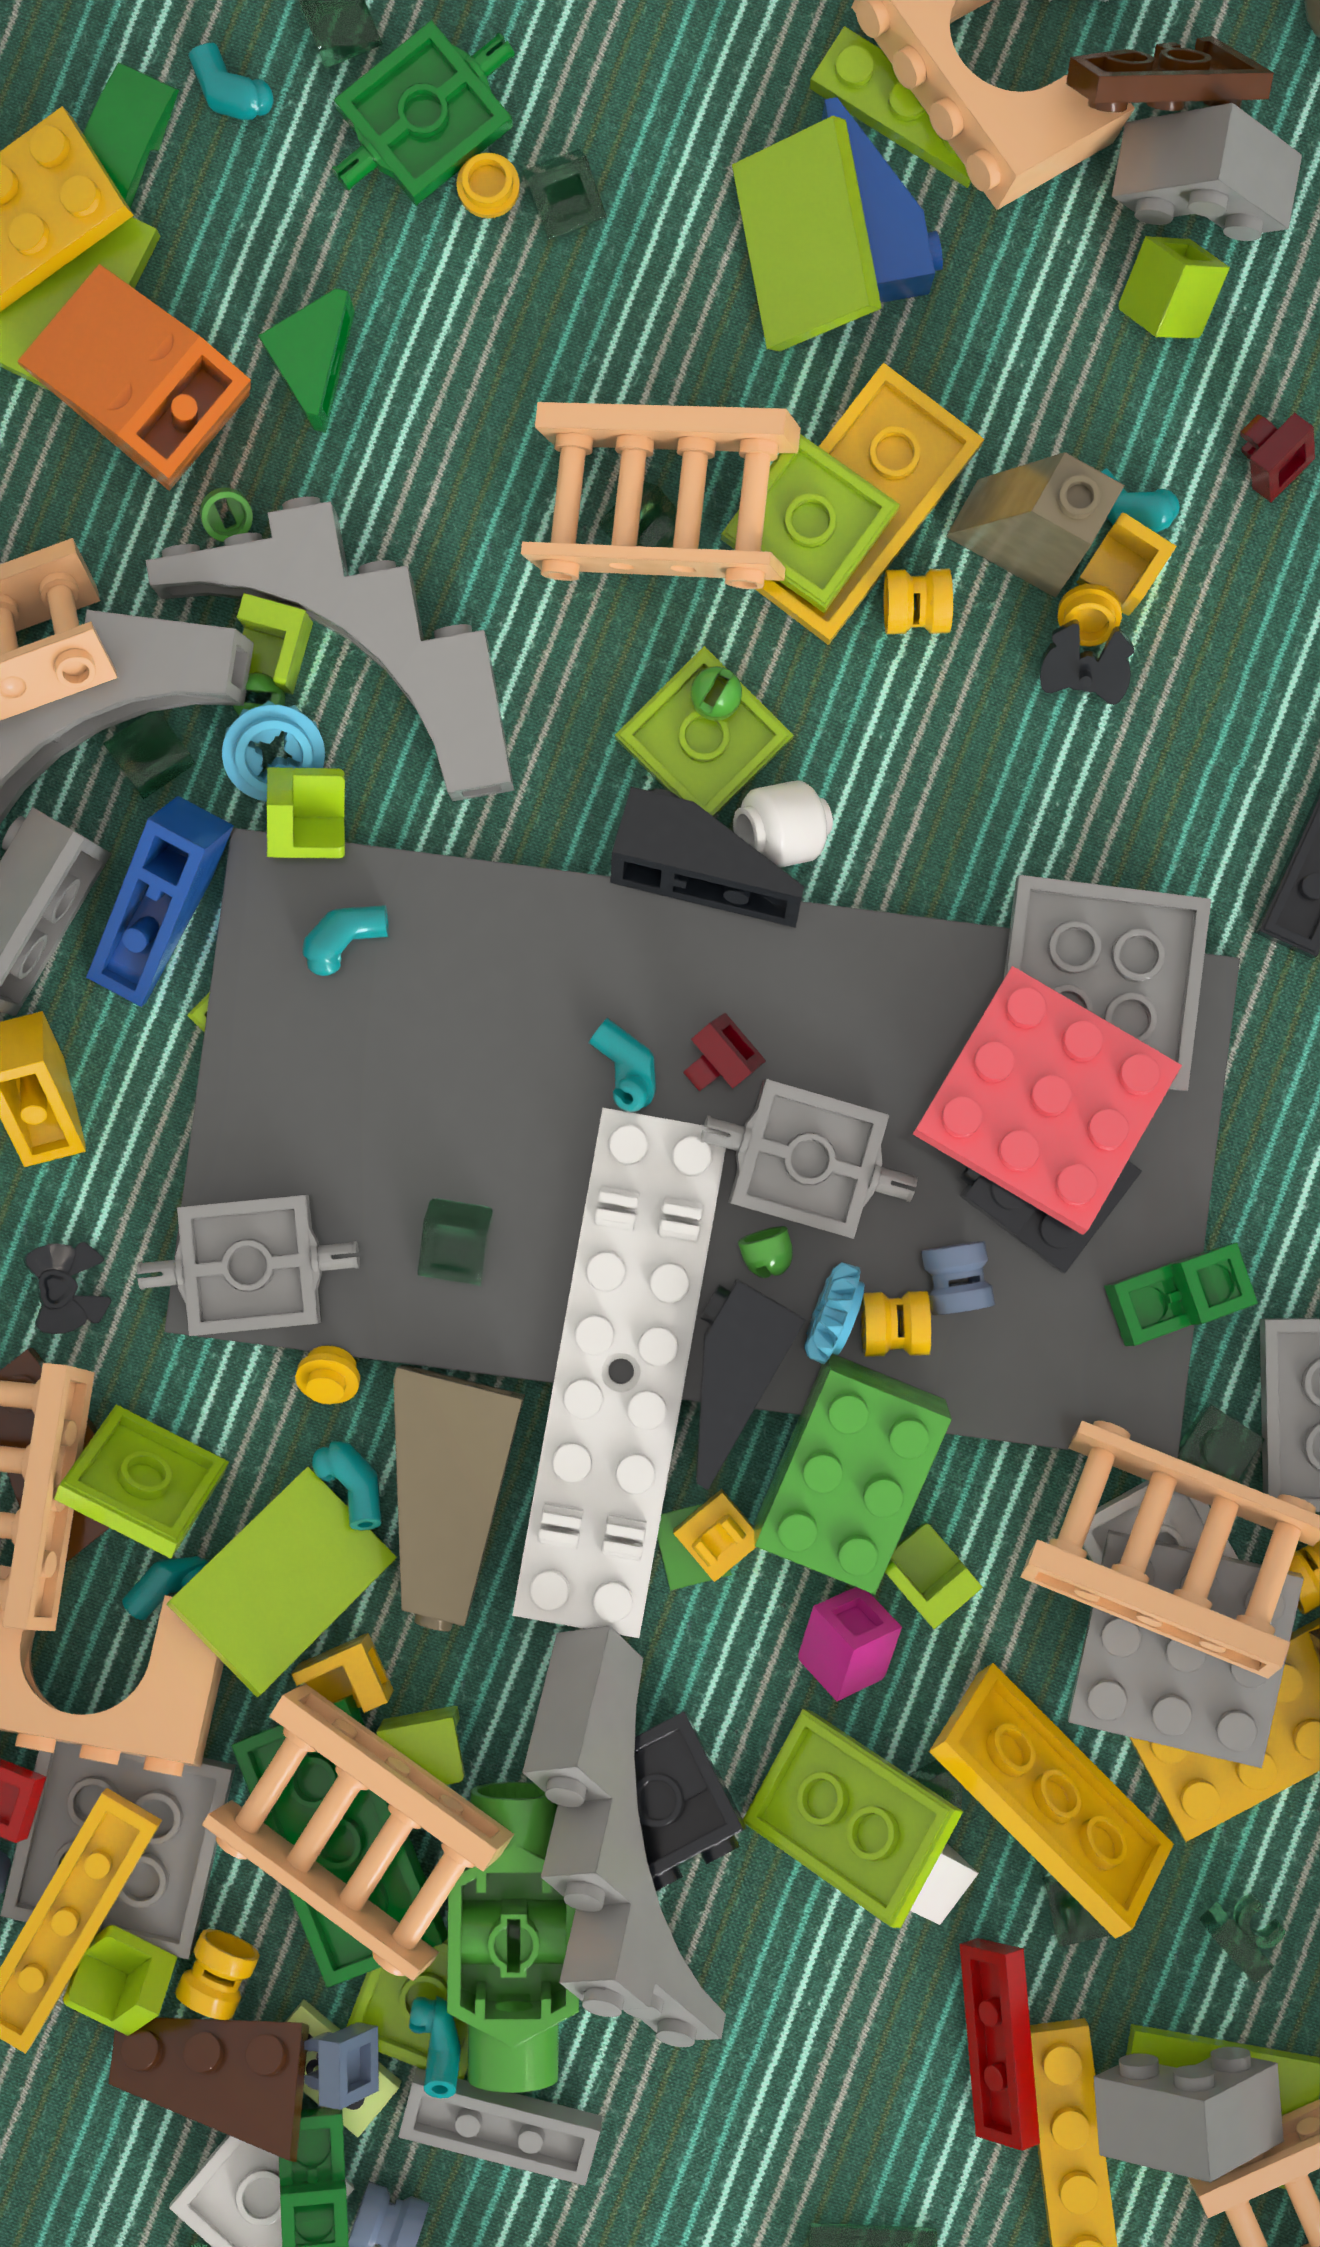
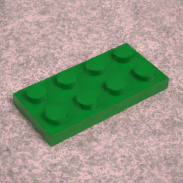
(336, 1951)

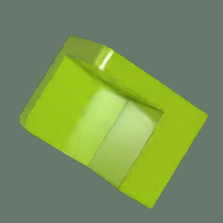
(1173, 287)
(278, 638)
(305, 812)
(931, 1575)
(428, 1740)
(120, 1980)

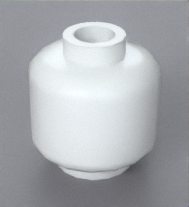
(784, 822)

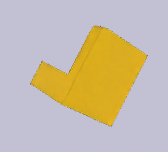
(1128, 561)
(347, 1671)

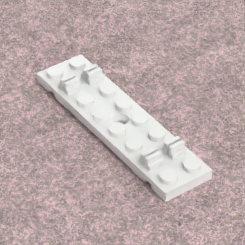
(606, 1439)

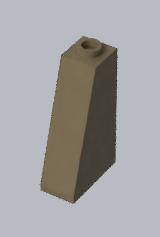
(1037, 518)
(449, 1479)

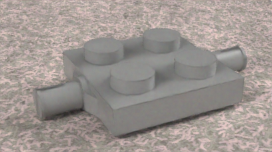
(808, 1158)
(248, 1265)

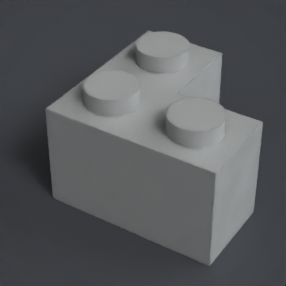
(1210, 166)
(1190, 2116)

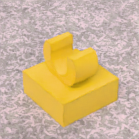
(717, 1535)

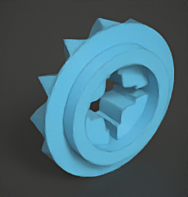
(244, 759)
(834, 1313)

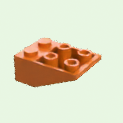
(137, 375)

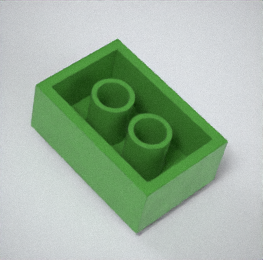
(851, 1473)

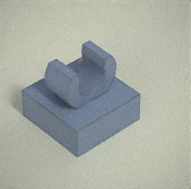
(345, 2065)

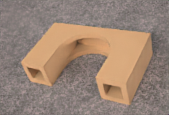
(999, 134)
(160, 1720)

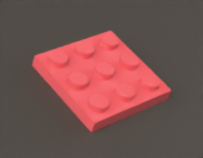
(1047, 1100)

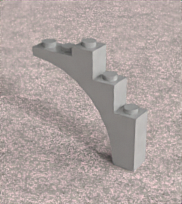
(379, 613)
(157, 669)
(596, 1853)

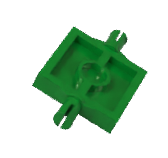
(423, 112)

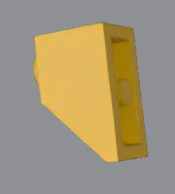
(37, 1092)

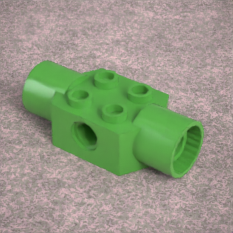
(510, 1949)

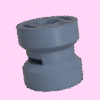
(954, 1263)
(387, 2222)

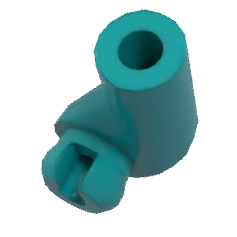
(228, 92)
(1151, 509)
(337, 930)
(633, 1066)
(357, 1476)
(161, 1579)
(444, 2045)

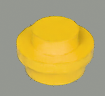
(488, 185)
(1095, 609)
(328, 1375)

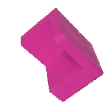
(849, 1642)

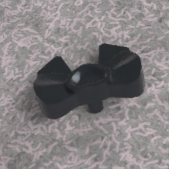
(1066, 667)
(60, 1307)

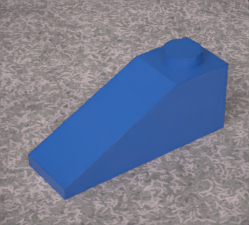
(895, 223)
(158, 897)

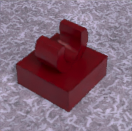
(1277, 454)
(724, 1053)

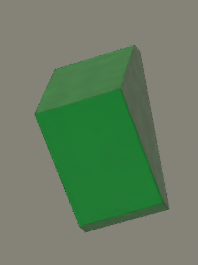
(311, 351)

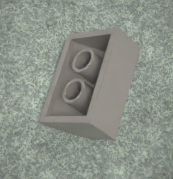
(41, 890)

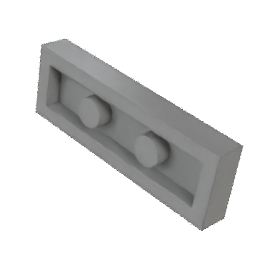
(504, 2129)

